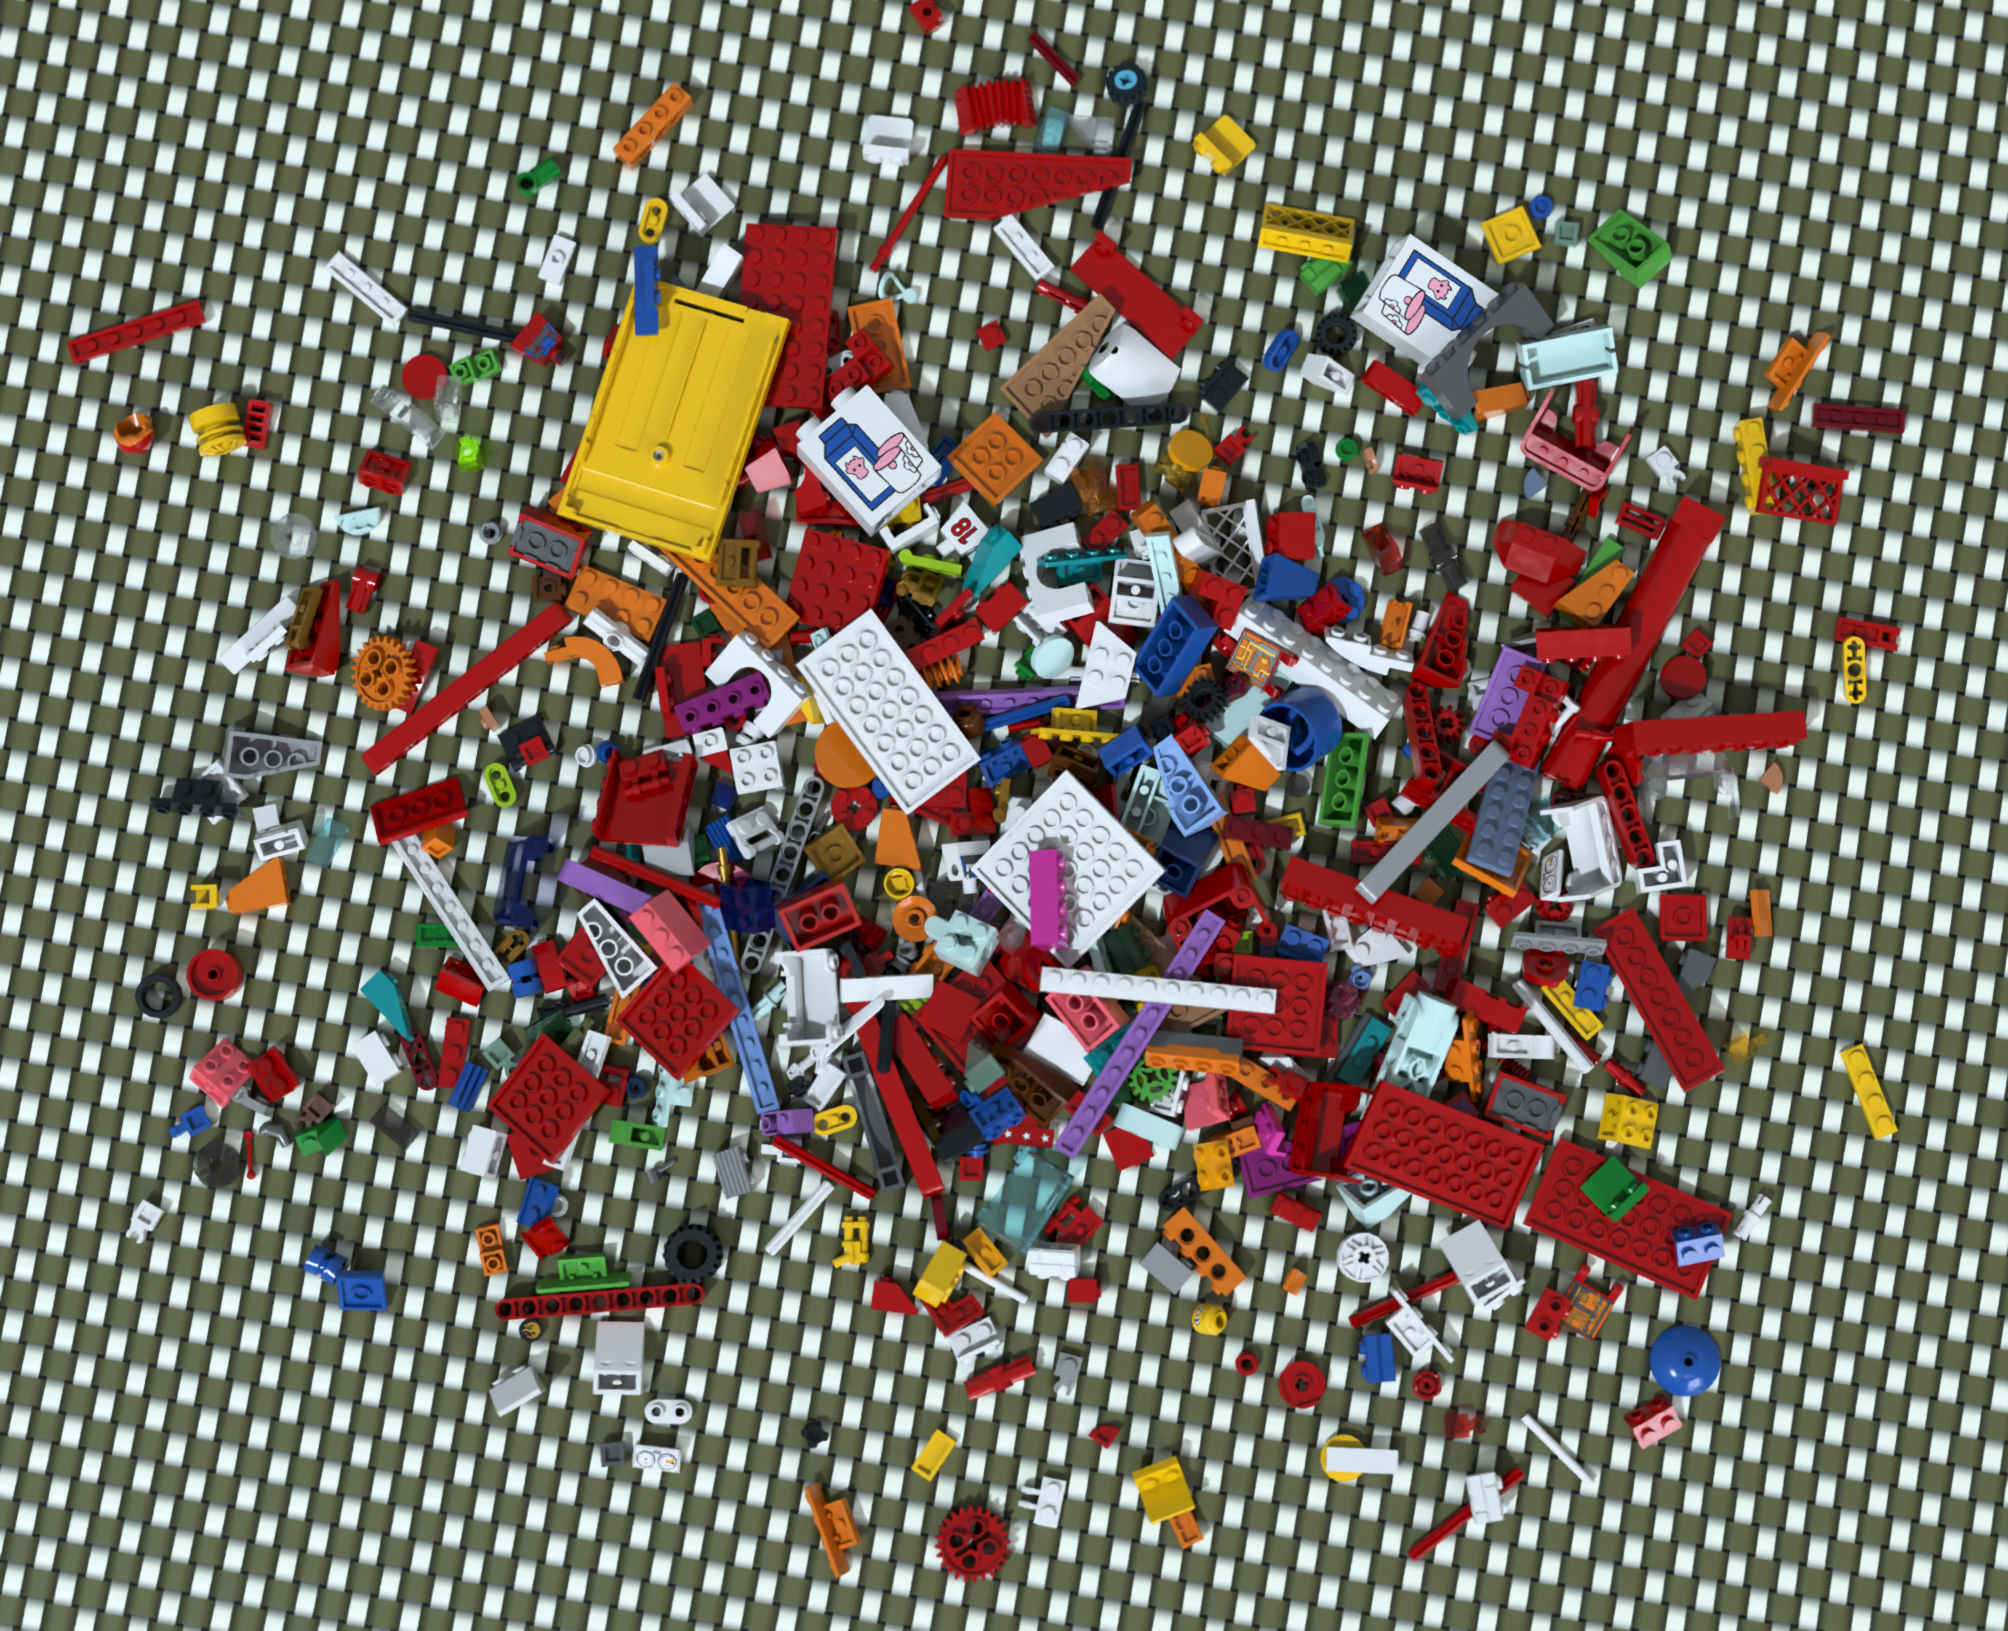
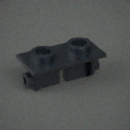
(1307, 455)
(924, 617)

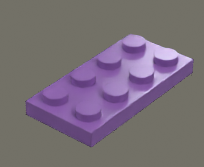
(1502, 701)

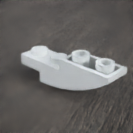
(1358, 650)

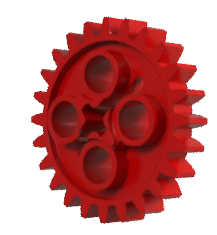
(984, 1561)

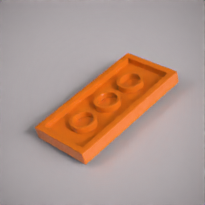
(881, 324)
(617, 600)

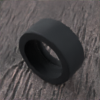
(141, 993)

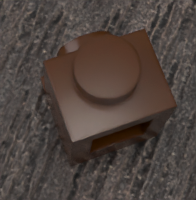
(539, 594)

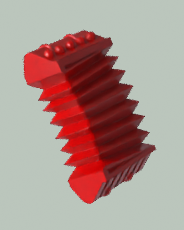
(994, 106)

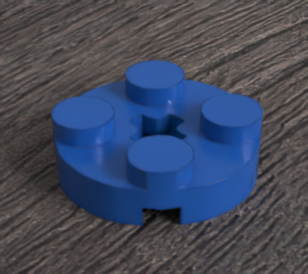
(1354, 593)

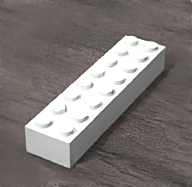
(1352, 691)

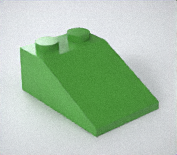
(1631, 248)

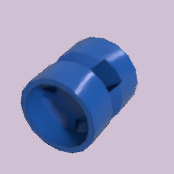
(522, 970)
(324, 1263)

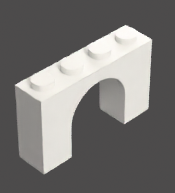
(1048, 603)
(786, 692)

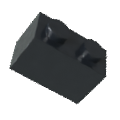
(1057, 506)

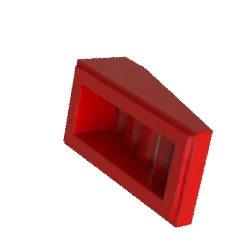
(267, 416)

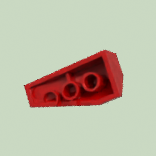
(324, 637)

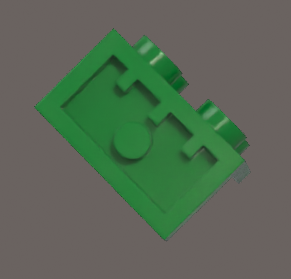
(1614, 1189)

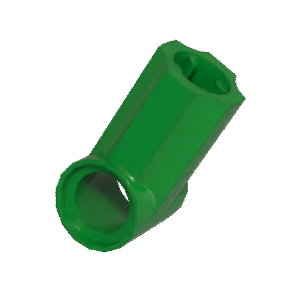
(539, 176)

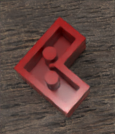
(1224, 597)

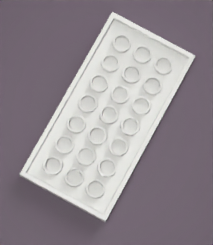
(888, 711)

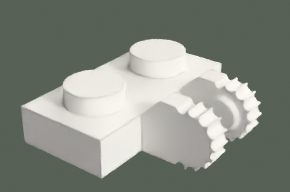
(1049, 1501)

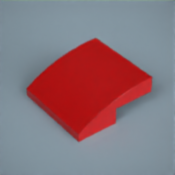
(1539, 595)

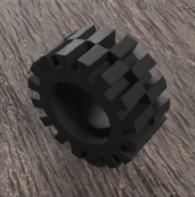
(1336, 321)
(1213, 708)

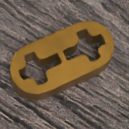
(517, 951)

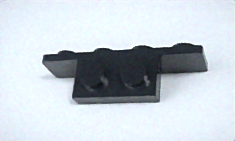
(197, 797)

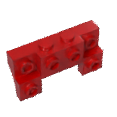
(863, 369)
(1536, 718)

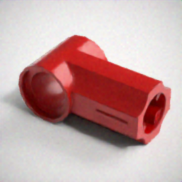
(364, 583)

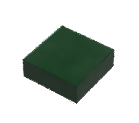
(705, 624)

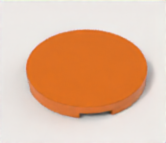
(840, 759)

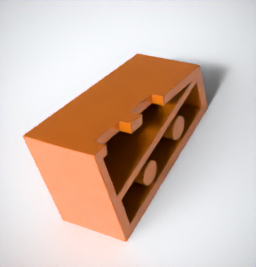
(712, 1061)

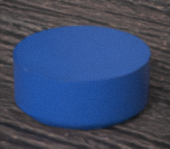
(1541, 207)

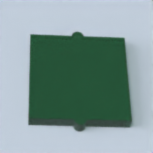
(553, 1024)

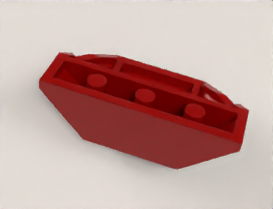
(1536, 552)

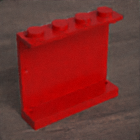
(648, 819)

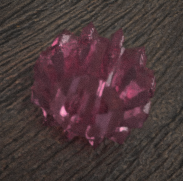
(1340, 1000)

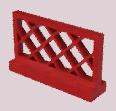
(1798, 471)

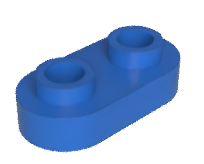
(1280, 350)

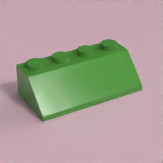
(1344, 781)

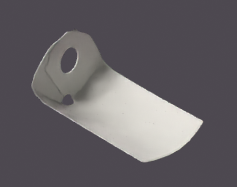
(1136, 371)

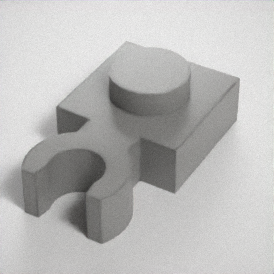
(1067, 1368)

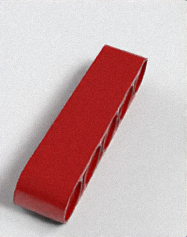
(1422, 746)
(1634, 820)

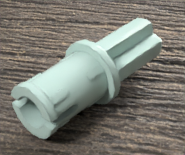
(769, 1000)

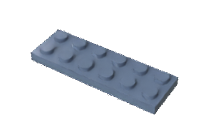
(1502, 818)

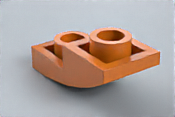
(491, 1249)

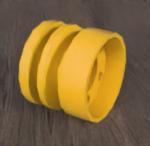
(217, 429)

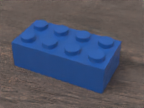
(1174, 645)

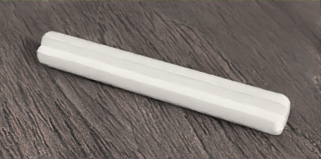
(799, 1217)

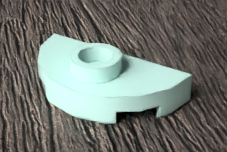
(360, 521)

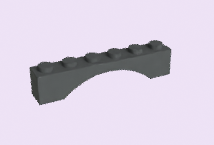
(1693, 971)
(873, 1121)

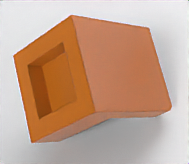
(439, 840)

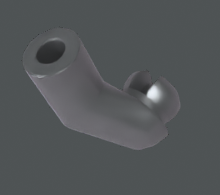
(276, 1130)

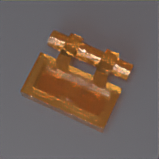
(1093, 490)

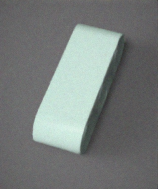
(1148, 1126)

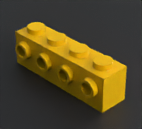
(1752, 445)

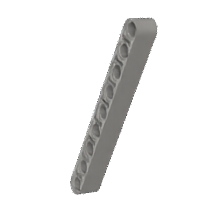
(1432, 822)
(784, 863)

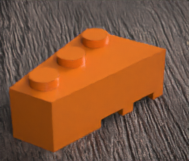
(1596, 595)

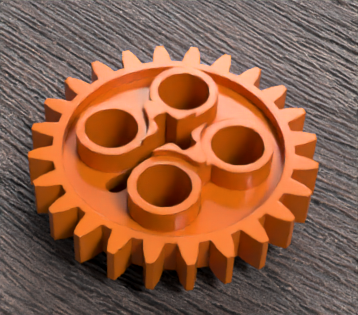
(383, 673)

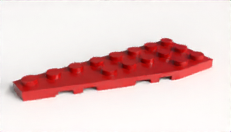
(1007, 183)

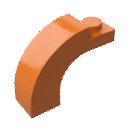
(606, 665)

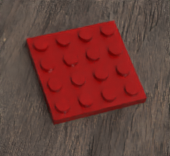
(836, 580)
(980, 988)
(1298, 1004)
(677, 1017)
(548, 1098)

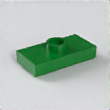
(434, 936)

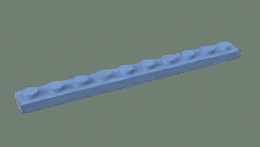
(743, 1023)

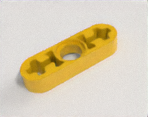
(1846, 663)

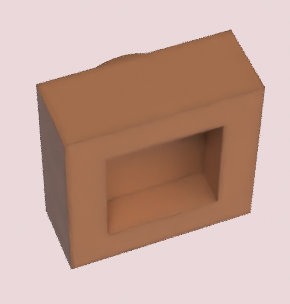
(488, 719)

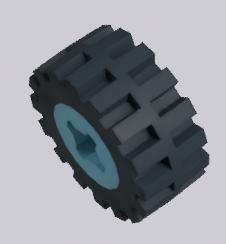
(1130, 92)

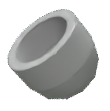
(908, 946)

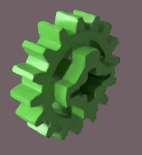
(1148, 1086)

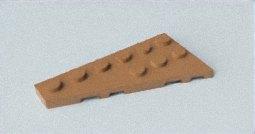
(1054, 370)
(1180, 1017)

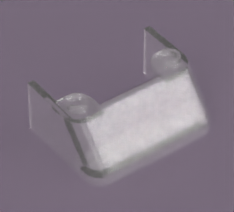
(1685, 766)

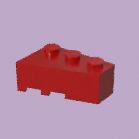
(1488, 1008)

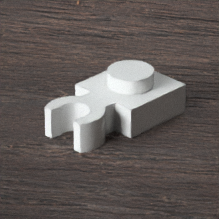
(1663, 463)
(145, 1217)

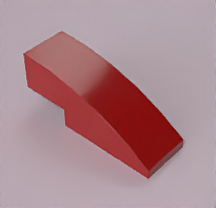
(425, 659)

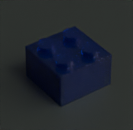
(747, 905)

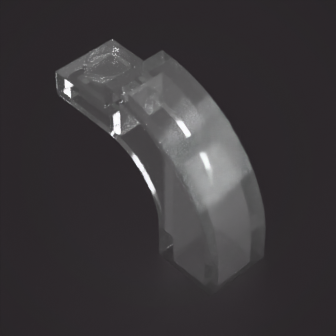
(408, 416)

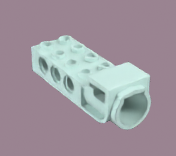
(1419, 1044)

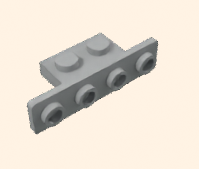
(1558, 937)

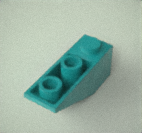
(1464, 426)

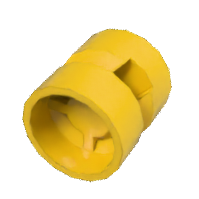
(899, 884)

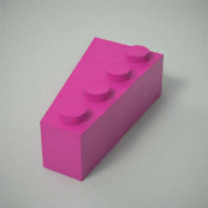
(1048, 900)

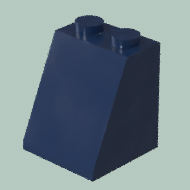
(1184, 858)

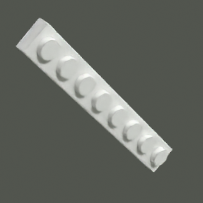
(451, 912)

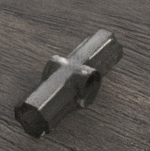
(1443, 557)

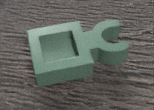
(500, 1055)

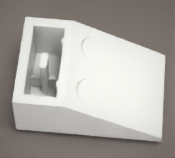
(1477, 1263)
(619, 1358)

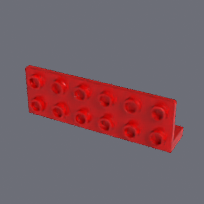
(1136, 296)

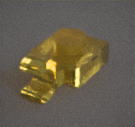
(1174, 473)
(1742, 1048)

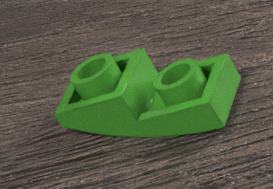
(477, 367)

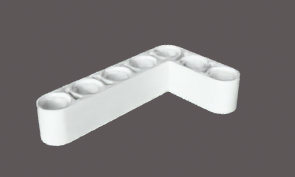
(1196, 540)

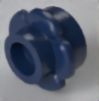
(641, 1083)

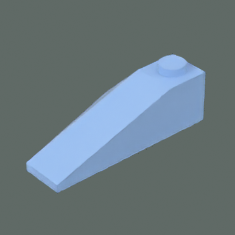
(1189, 794)

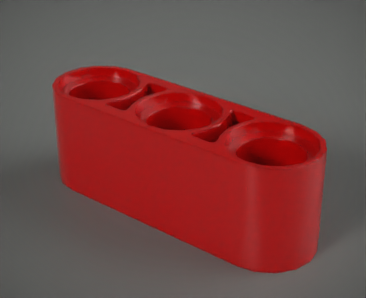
(1392, 387)

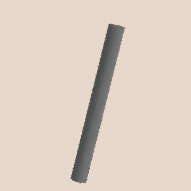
(1347, 1048)

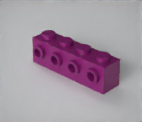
(723, 703)

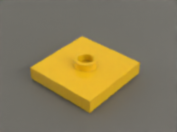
(1510, 235)

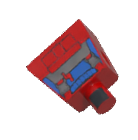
(540, 342)

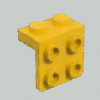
(1224, 145)

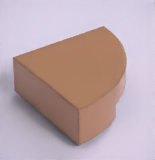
(1370, 460)
(1772, 778)

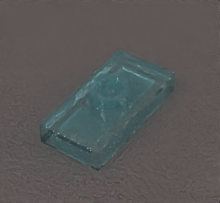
(1051, 131)

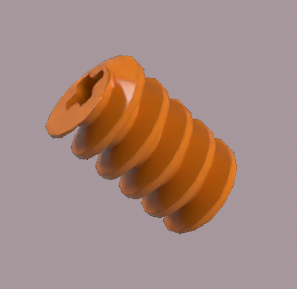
(942, 672)

